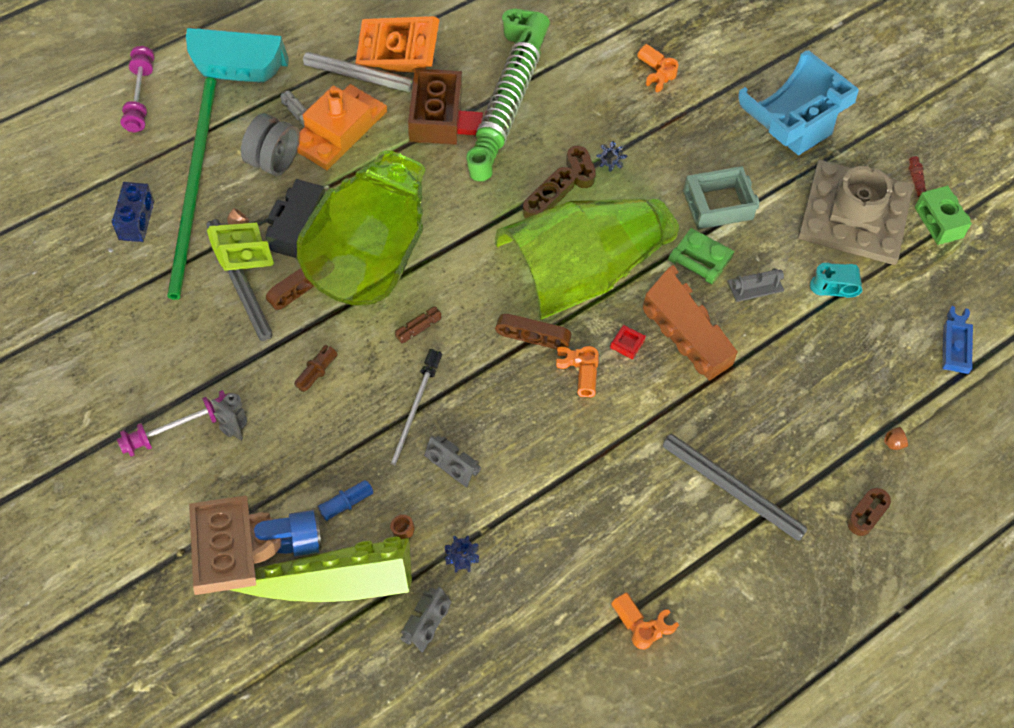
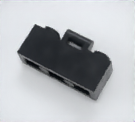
(297, 209)

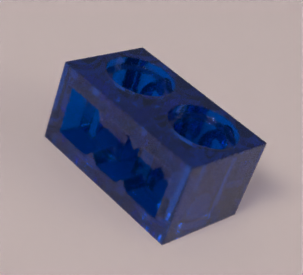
(133, 211)

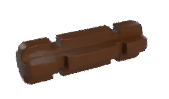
(418, 324)

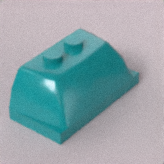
(236, 54)

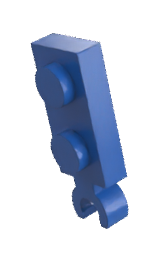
(957, 342)

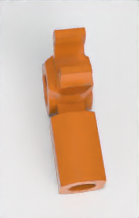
(665, 69)
(587, 362)
(643, 632)

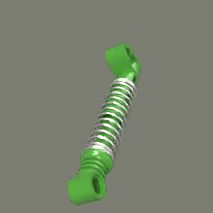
(528, 32)

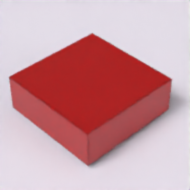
(469, 122)
(628, 342)

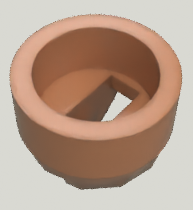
(237, 217)

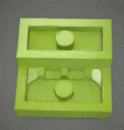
(239, 246)

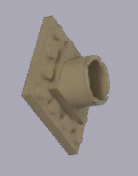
(856, 211)

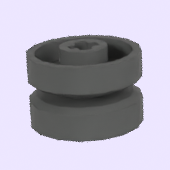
(270, 144)

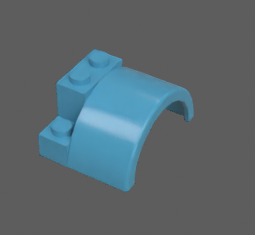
(805, 106)

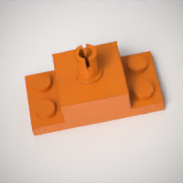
(397, 43)
(337, 124)

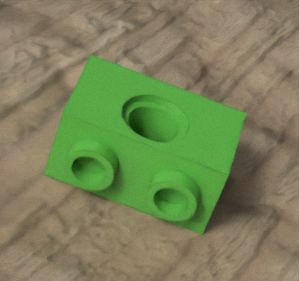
(943, 215)

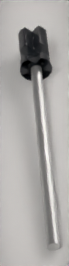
(432, 361)

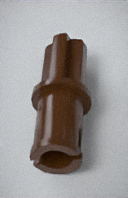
(315, 368)

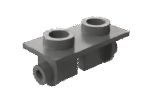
(756, 285)
(230, 415)
(444, 455)
(433, 607)

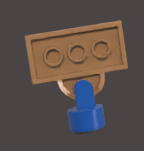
(231, 541)

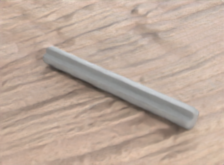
(358, 71)

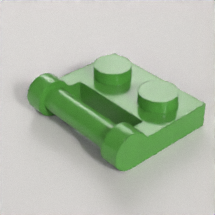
(704, 251)

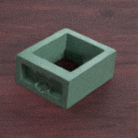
(735, 177)

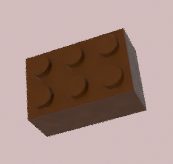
(435, 106)

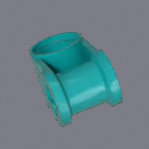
(839, 280)

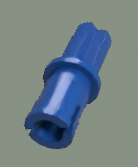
(345, 500)

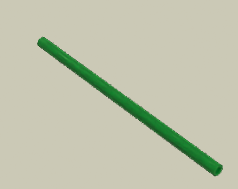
(191, 192)

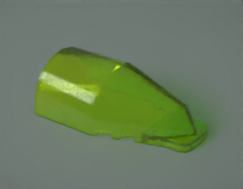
(364, 231)
(587, 246)

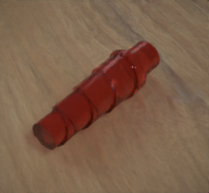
(917, 174)

